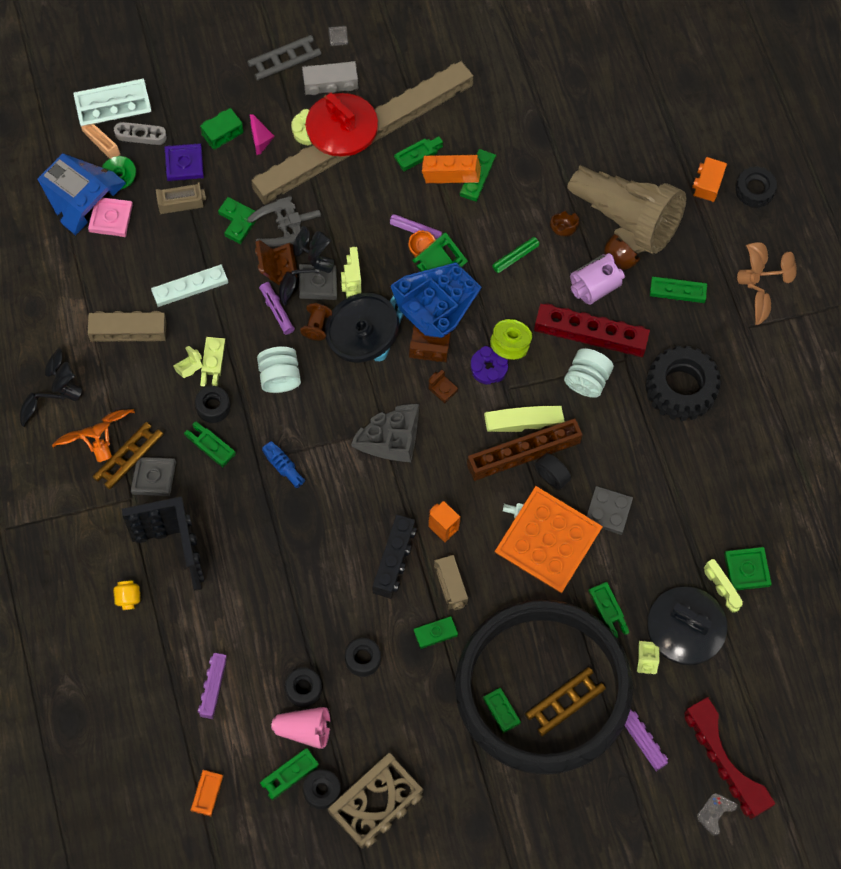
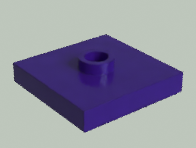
(184, 162)

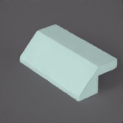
(112, 102)

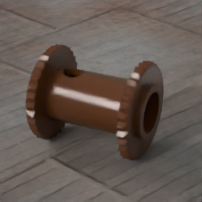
(314, 328)

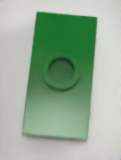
(435, 632)
(501, 710)

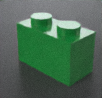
(221, 128)

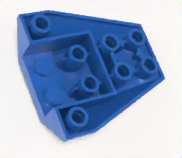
(436, 298)

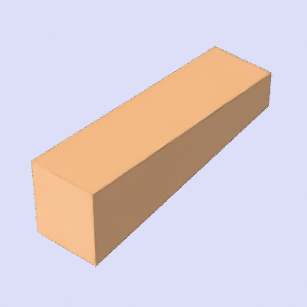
(105, 144)

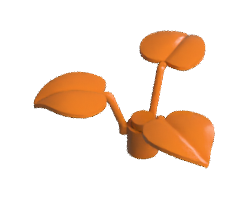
(99, 447)

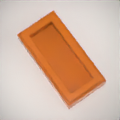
(207, 793)

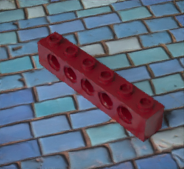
(582, 334)

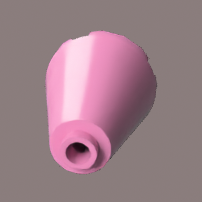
(304, 726)

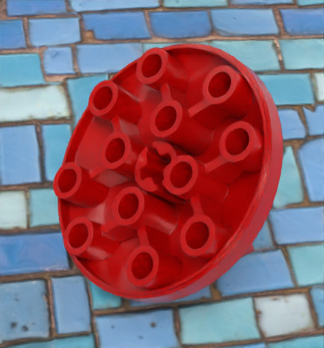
(341, 124)

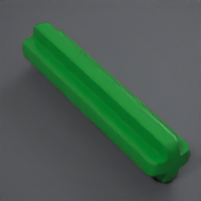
(515, 255)

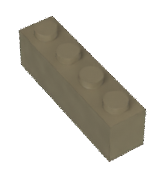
(127, 326)

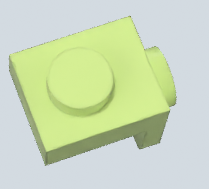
(190, 364)

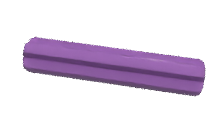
(412, 226)

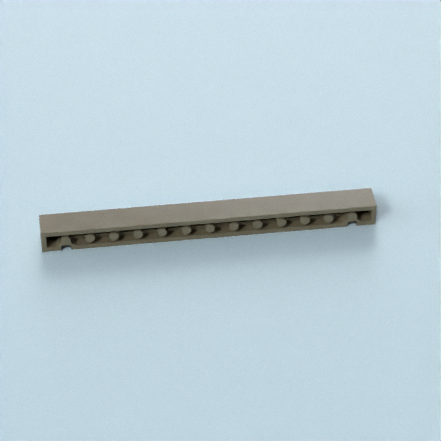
(390, 117)

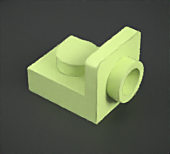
(647, 658)

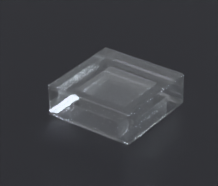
(338, 35)

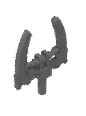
(291, 220)

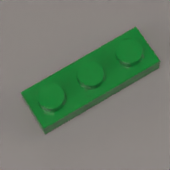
(472, 190)
(678, 289)

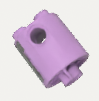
(596, 279)

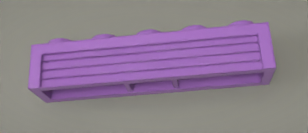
(212, 685)
(645, 742)

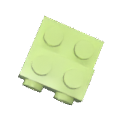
(351, 276)

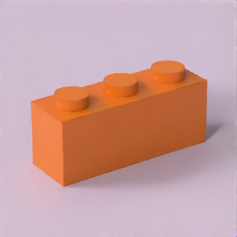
(451, 169)

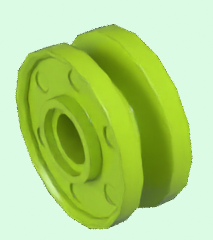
(511, 339)

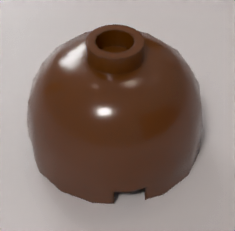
(621, 252)

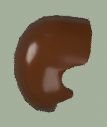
(564, 224)

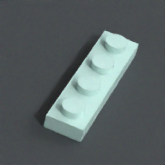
(189, 285)

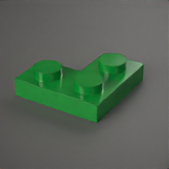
(238, 215)

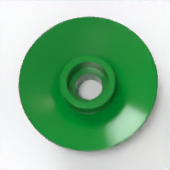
(123, 166)

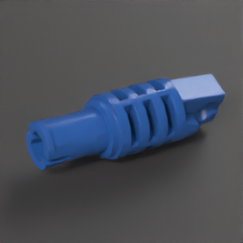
(282, 464)

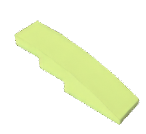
(523, 418)

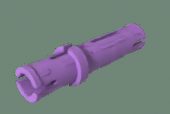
(273, 302)

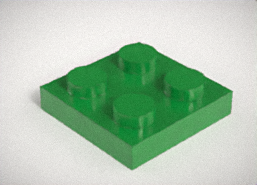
(748, 568)

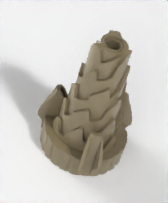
(643, 210)

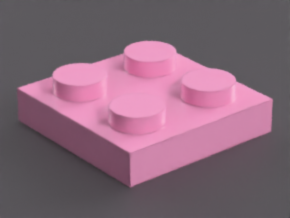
(110, 217)

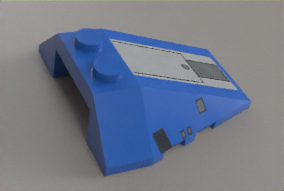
(75, 188)

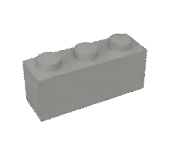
(330, 78)

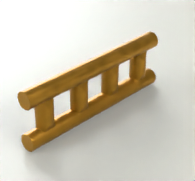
(126, 465)
(564, 714)

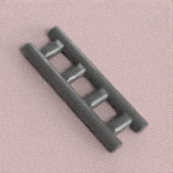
(289, 48)

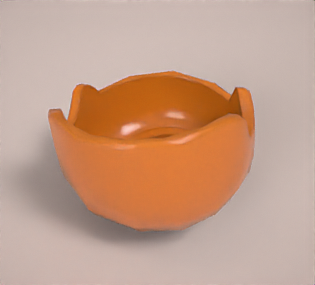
(419, 241)

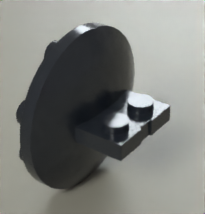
(687, 625)

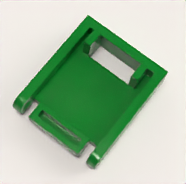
(434, 255)

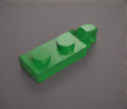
(415, 153)

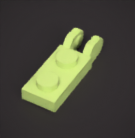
(212, 360)
(723, 585)

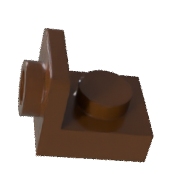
(442, 386)

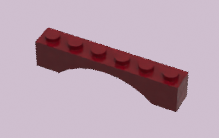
(751, 795)

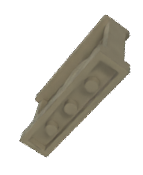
(378, 772)

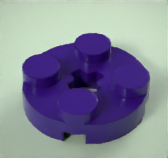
(490, 375)

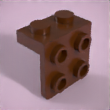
(275, 262)
(428, 347)

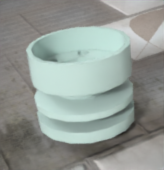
(278, 369)
(589, 372)

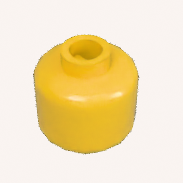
(126, 594)

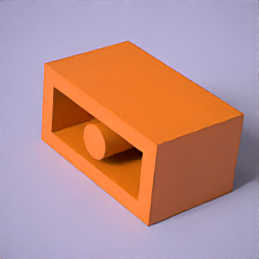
(710, 179)
(443, 521)

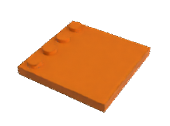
(548, 539)

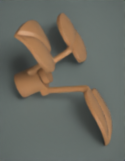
(758, 258)

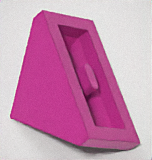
(261, 135)

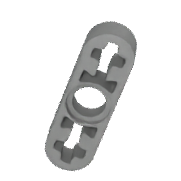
(137, 127)

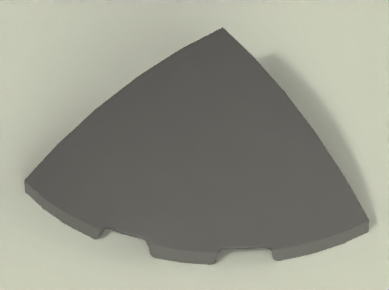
(390, 434)

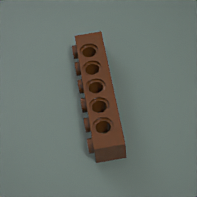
(524, 449)

